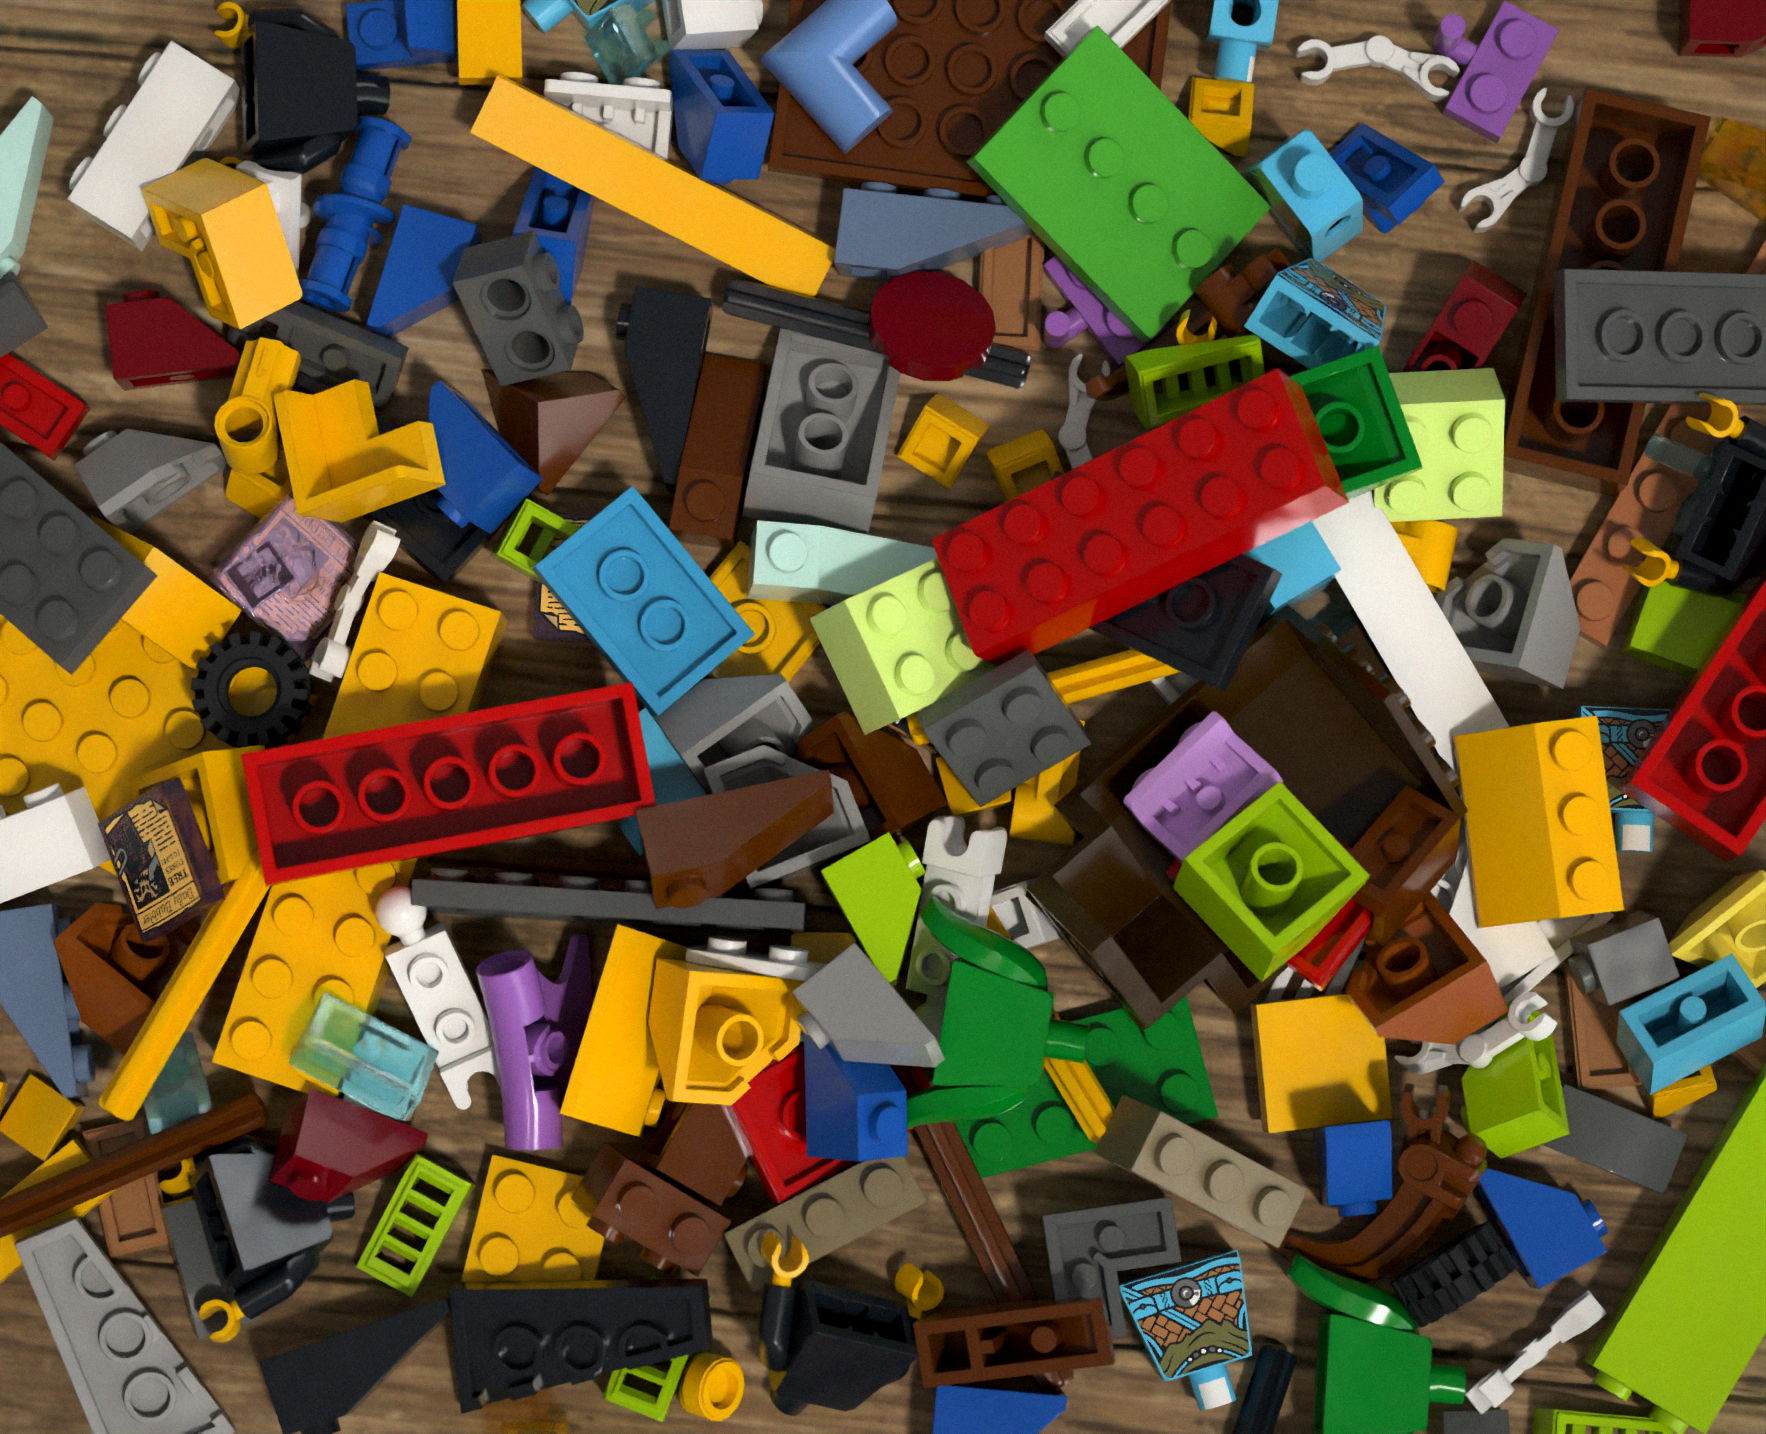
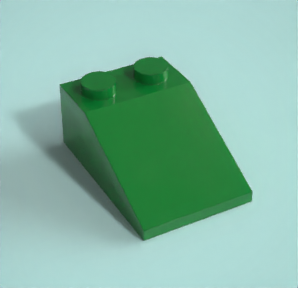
(1360, 421)

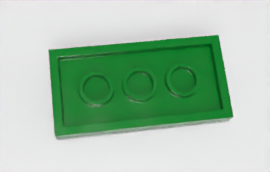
(1151, 1066)

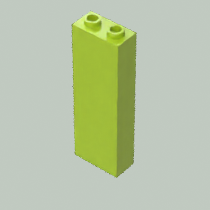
(1701, 1288)

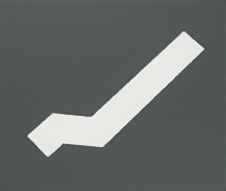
(1436, 678)

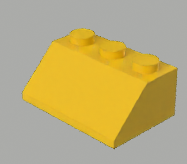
(1538, 822)
(617, 1061)

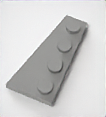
(110, 1343)

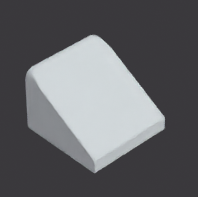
(1021, 917)

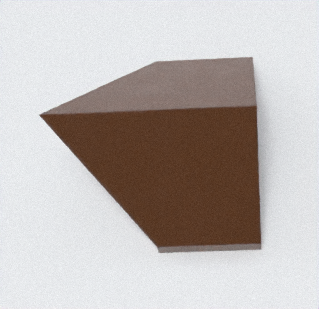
(552, 418)

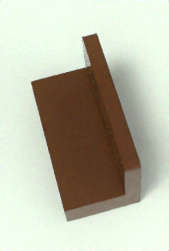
(1405, 858)

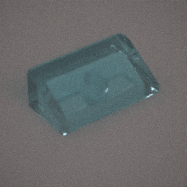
(364, 1057)

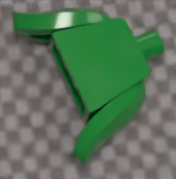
(992, 1025)
(1373, 1371)

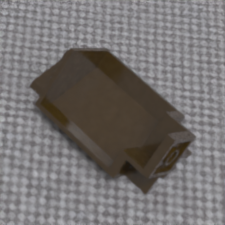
(1315, 712)

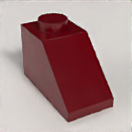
(163, 344)
(338, 1147)

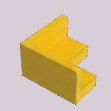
(229, 235)
(340, 460)
(177, 607)

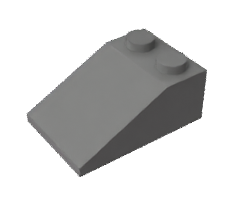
(822, 434)

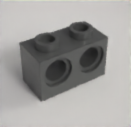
(507, 311)

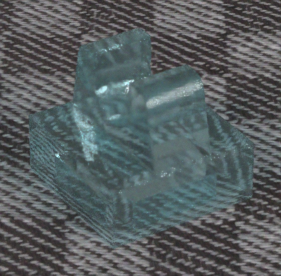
(623, 44)

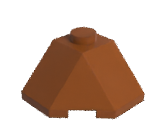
(115, 973)
(1426, 981)

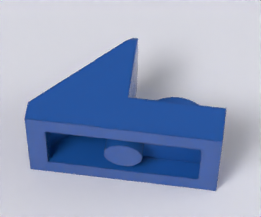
(403, 33)
(1386, 176)

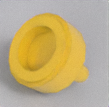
(711, 1386)

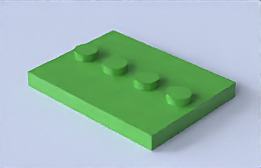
(1119, 184)

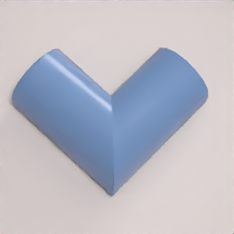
(818, 68)

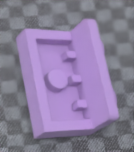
(1199, 786)

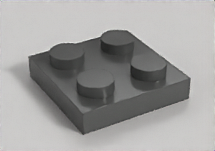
(1003, 728)

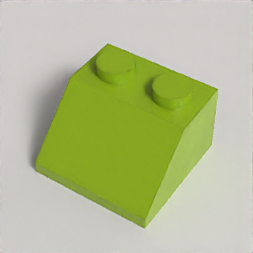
(1269, 880)
(879, 899)

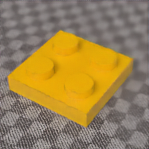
(531, 1227)

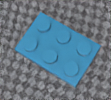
(643, 601)

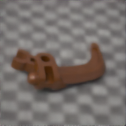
(1225, 296)
(1436, 1182)

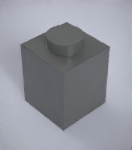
(1622, 958)

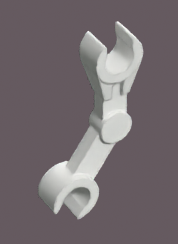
(1379, 53)
(1531, 170)
(1073, 434)
(373, 556)
(1481, 1048)
(1573, 1320)

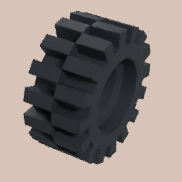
(234, 656)
(1453, 1274)

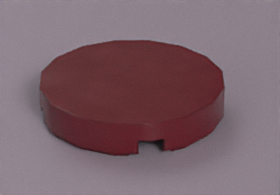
(931, 325)

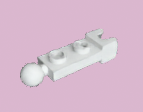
(963, 882)
(438, 992)

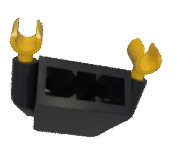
(297, 87)
(1729, 525)
(256, 1229)
(831, 1341)

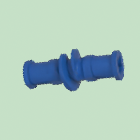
(352, 214)

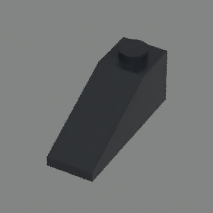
(666, 352)
(339, 1373)

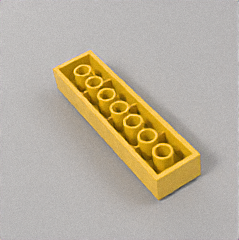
(411, 663)

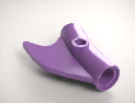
(536, 1038)

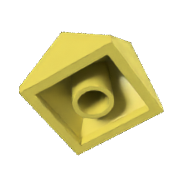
(1726, 925)

